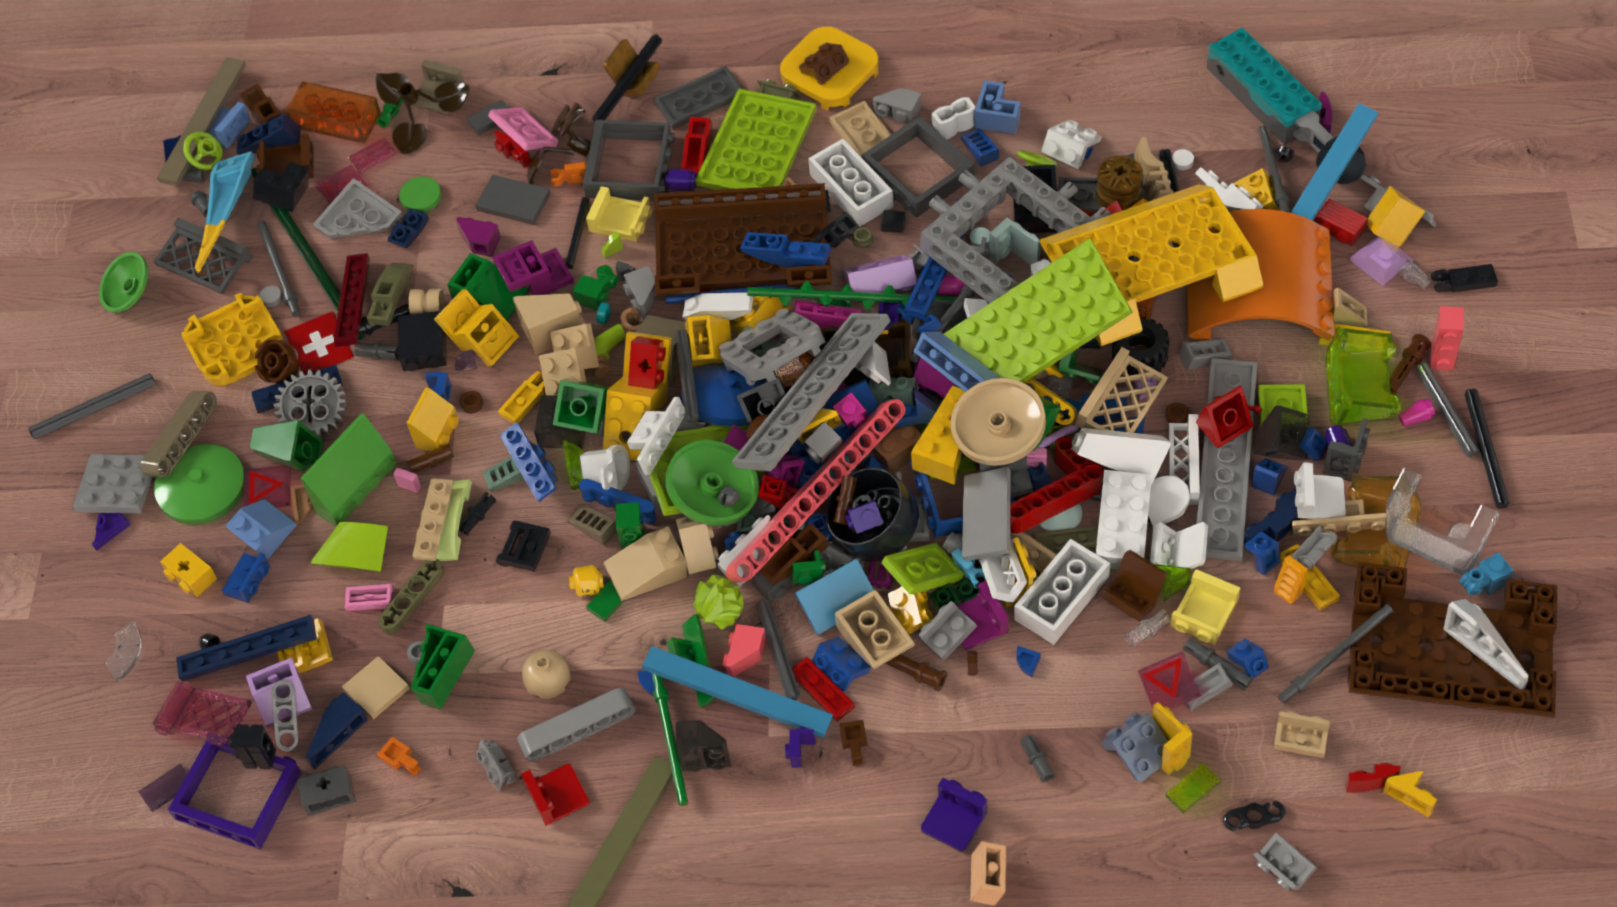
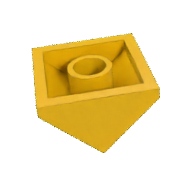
(1394, 217)

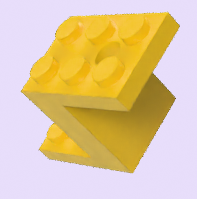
(629, 403)

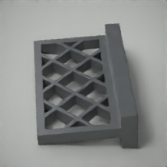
(222, 245)

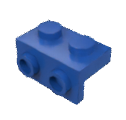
(840, 662)

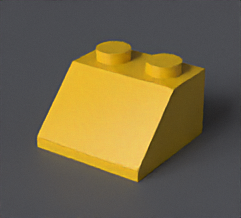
(432, 421)

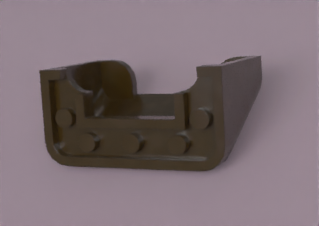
(897, 347)

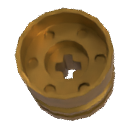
(1119, 180)

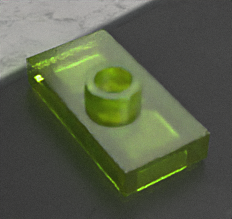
(1192, 788)

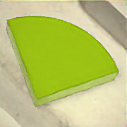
(612, 246)

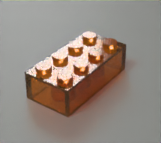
(333, 112)

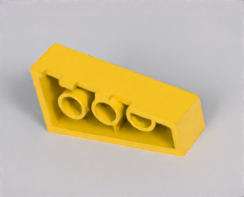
(936, 449)

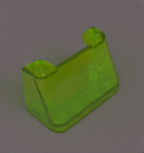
(1360, 377)

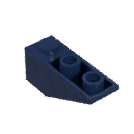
(274, 133)

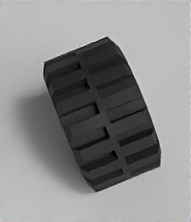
(1151, 336)

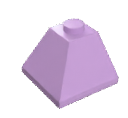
(1380, 259)

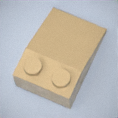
(647, 564)
(872, 630)

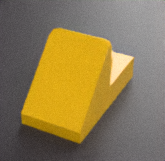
(1405, 790)

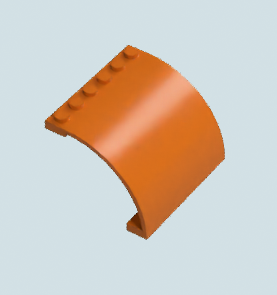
(1294, 274)

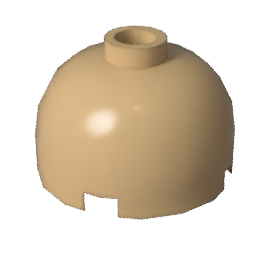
(545, 674)

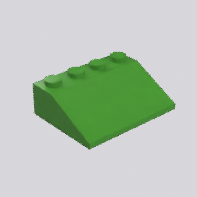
(348, 471)

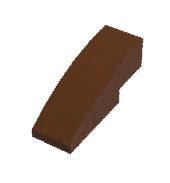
(794, 551)

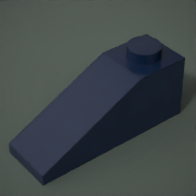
(337, 724)

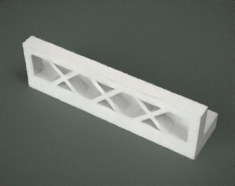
(1192, 457)
(1000, 579)

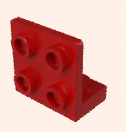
(556, 793)

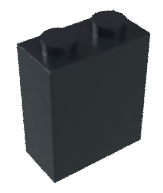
(421, 342)

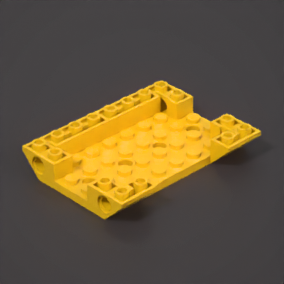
(1145, 234)

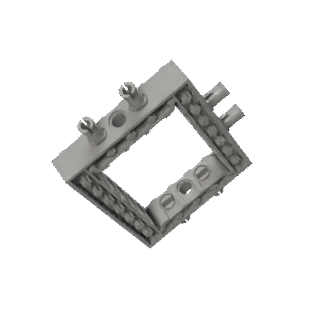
(942, 237)

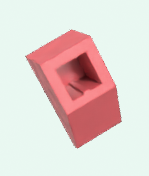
(745, 649)

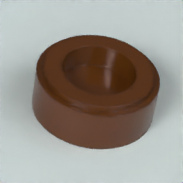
(471, 402)
(1177, 413)

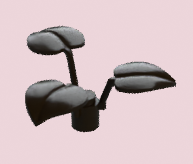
(395, 86)
(576, 143)

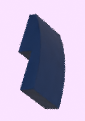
(409, 229)

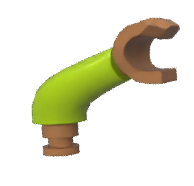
(613, 336)

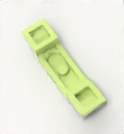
(450, 542)

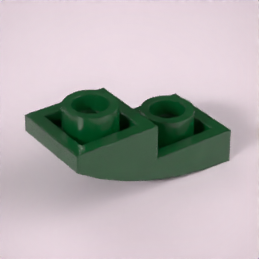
(957, 593)

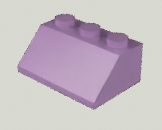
(877, 275)

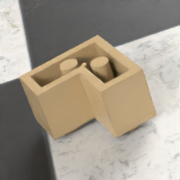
(697, 545)

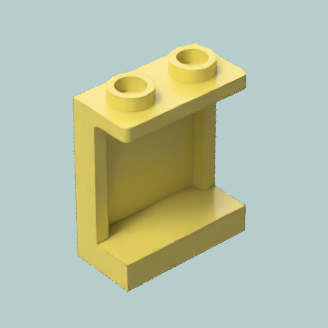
(618, 214)
(1205, 607)

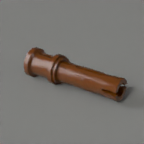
(1411, 356)
(920, 671)

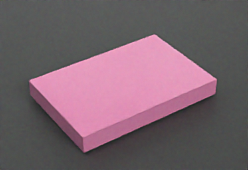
(523, 128)

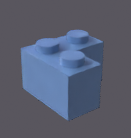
(994, 111)

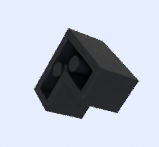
(281, 189)

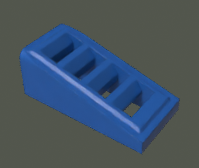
(985, 157)

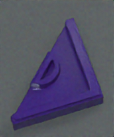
(108, 527)

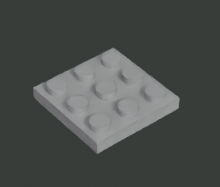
(113, 485)

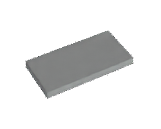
(986, 514)

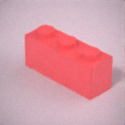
(1446, 338)

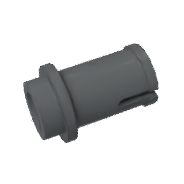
(200, 200)

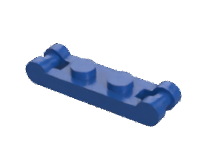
(609, 498)

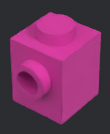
(851, 411)

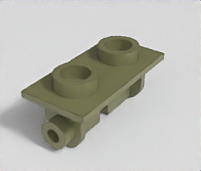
(771, 88)

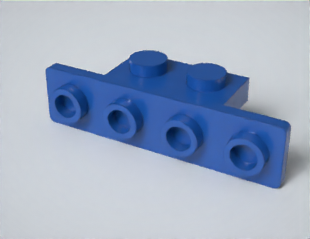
(530, 461)

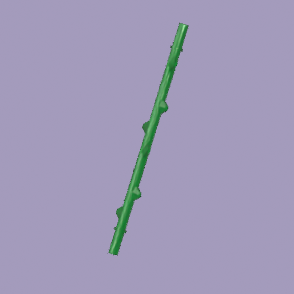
(826, 297)

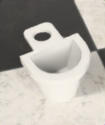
(607, 466)

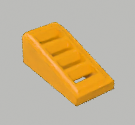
(1290, 580)

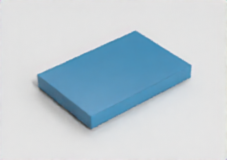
(833, 593)

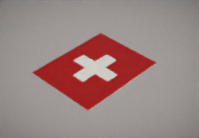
(316, 343)

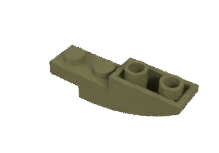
(387, 292)

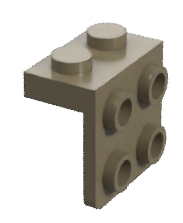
(435, 75)

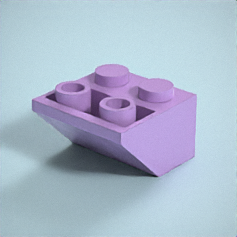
(261, 688)

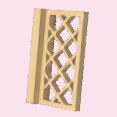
(1107, 384)

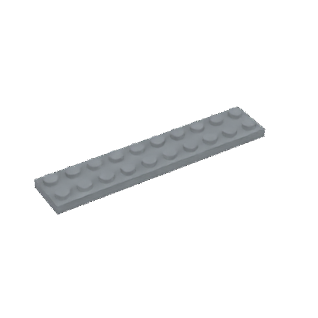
(810, 392)
(1226, 468)

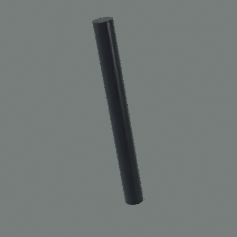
(577, 232)

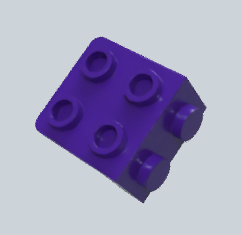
(955, 815)

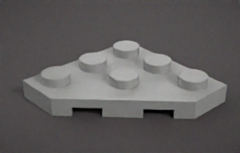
(357, 213)

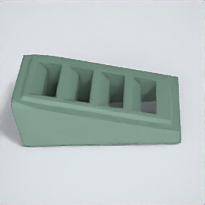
(503, 466)

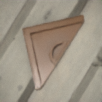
(301, 503)

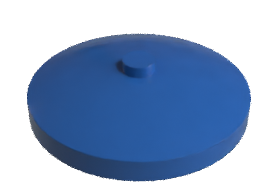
(717, 394)

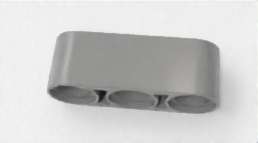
(285, 727)

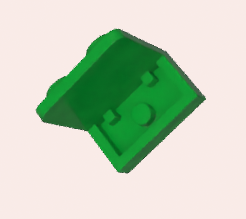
(1072, 369)

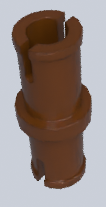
(430, 458)
(845, 499)

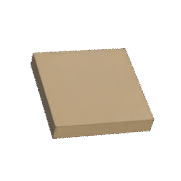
(375, 687)

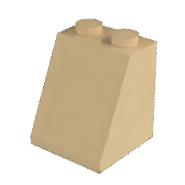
(545, 314)

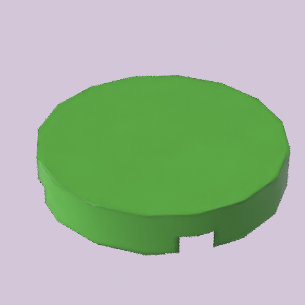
(420, 194)

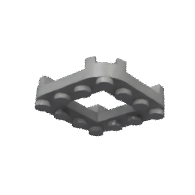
(804, 338)

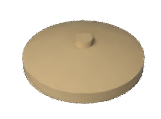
(998, 421)

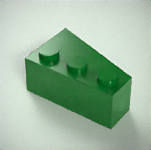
(440, 665)

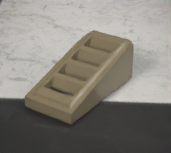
(600, 536)

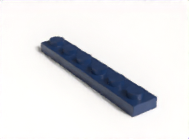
(246, 648)

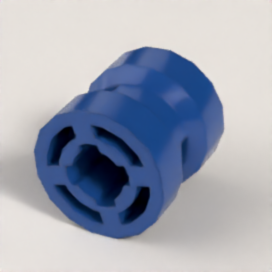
(819, 522)

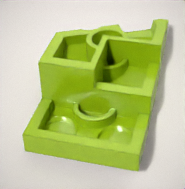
(354, 547)

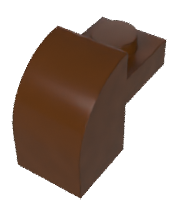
(260, 106)

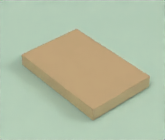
(859, 127)

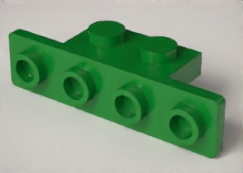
(693, 649)

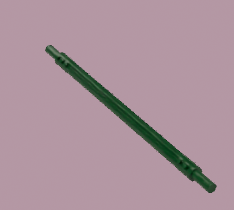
(308, 255)

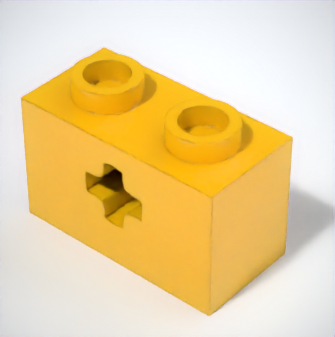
(188, 570)

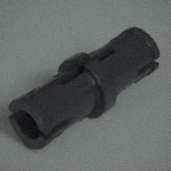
(476, 513)

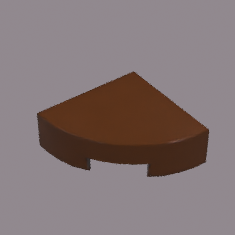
(972, 663)

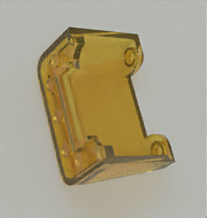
(1368, 544)

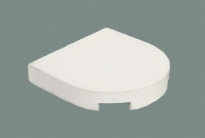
(1167, 499)

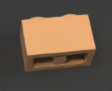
(988, 873)

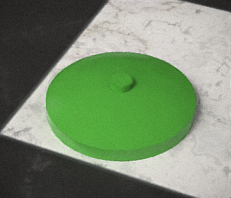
(700, 474)
(202, 485)

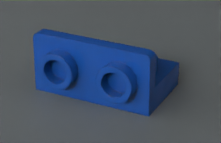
(246, 577)

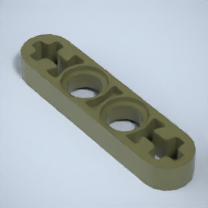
(407, 594)

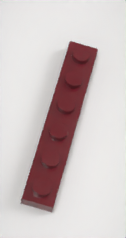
(351, 300)

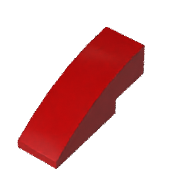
(696, 143)

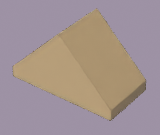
(1348, 310)

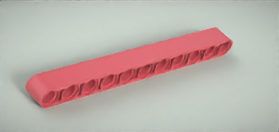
(807, 494)

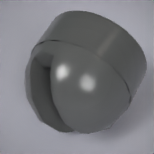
(728, 496)

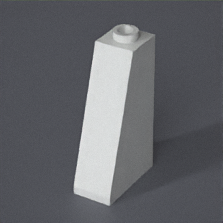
(1122, 450)

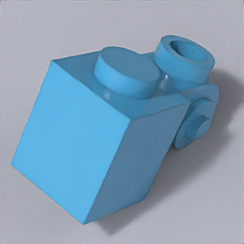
(1489, 575)

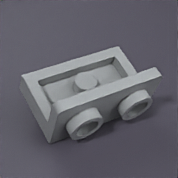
(1285, 862)

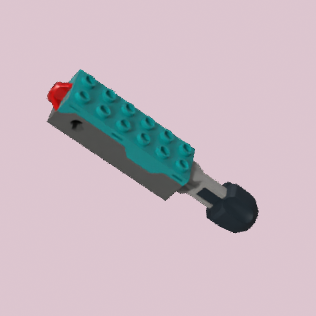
(1274, 96)

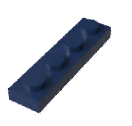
(265, 397)

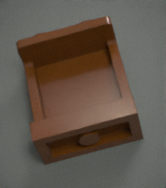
(278, 157)

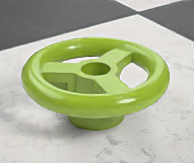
(211, 145)
(1035, 159)

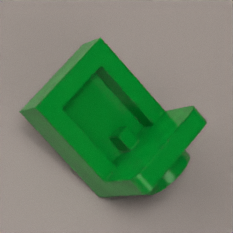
(808, 572)

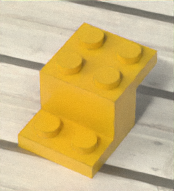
(476, 327)

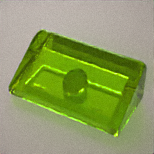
(573, 464)

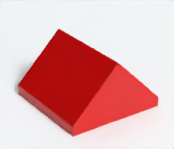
(1225, 417)

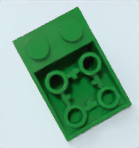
(485, 285)

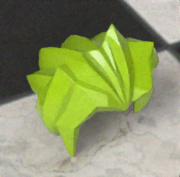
(718, 601)

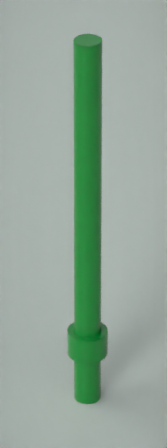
(661, 697)

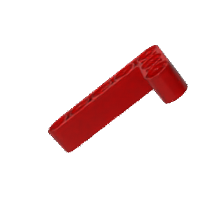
(1081, 482)

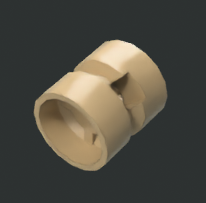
(426, 302)

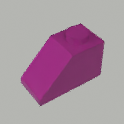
(788, 469)

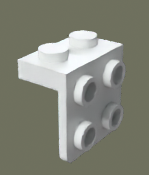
(1069, 142)
(1318, 494)
(1179, 548)

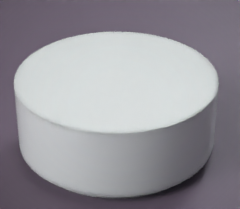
(1183, 159)

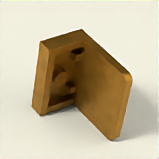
(620, 61)

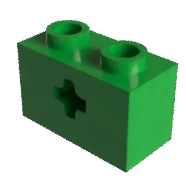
(629, 523)

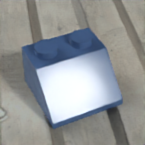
(261, 527)

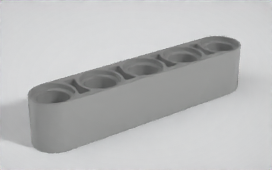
(576, 724)

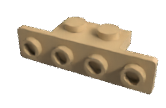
(433, 519)
(1352, 522)

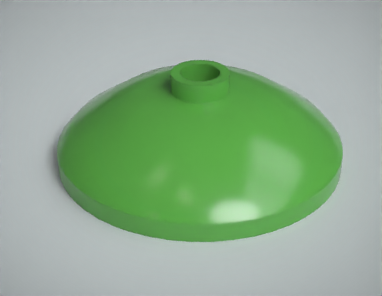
(123, 282)

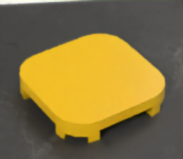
(844, 83)
(228, 339)

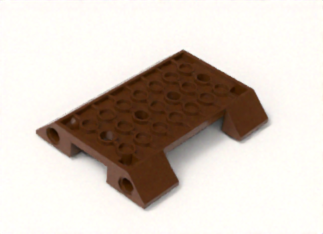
(1449, 671)

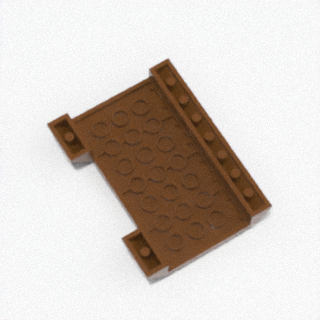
(704, 230)

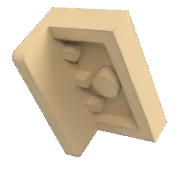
(1301, 734)

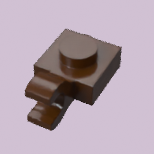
(854, 737)

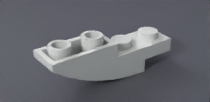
(1231, 196)

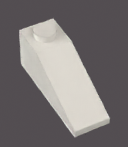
(719, 305)

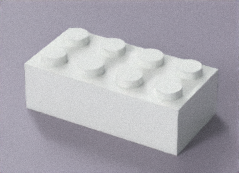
(851, 182)
(1123, 515)
(1062, 591)

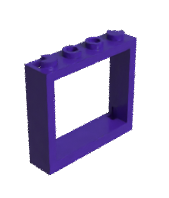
(253, 836)

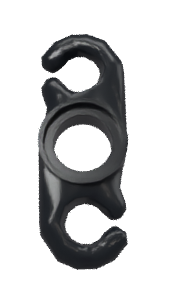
(1241, 814)

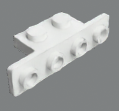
(655, 433)

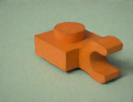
(573, 173)
(398, 754)

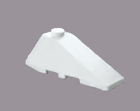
(1475, 631)

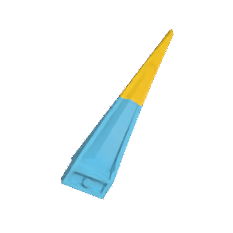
(226, 186)

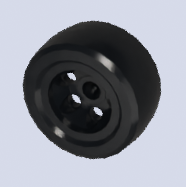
(888, 537)

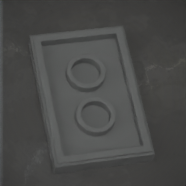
(513, 199)

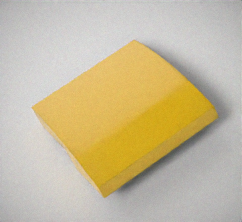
(309, 654)

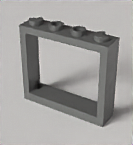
(627, 130)
(936, 143)

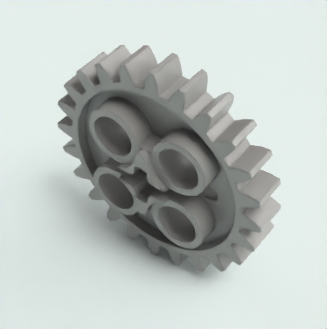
(331, 402)

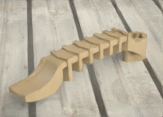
(1153, 171)

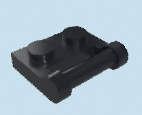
(529, 548)

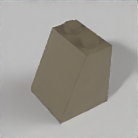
(664, 327)

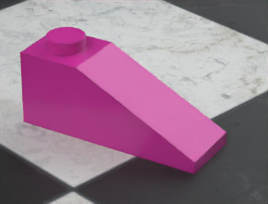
(823, 315)

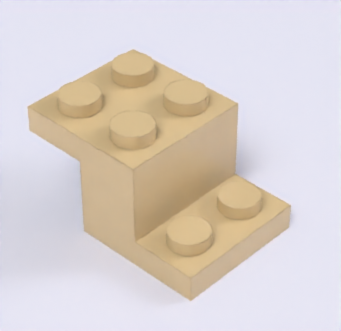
(572, 355)

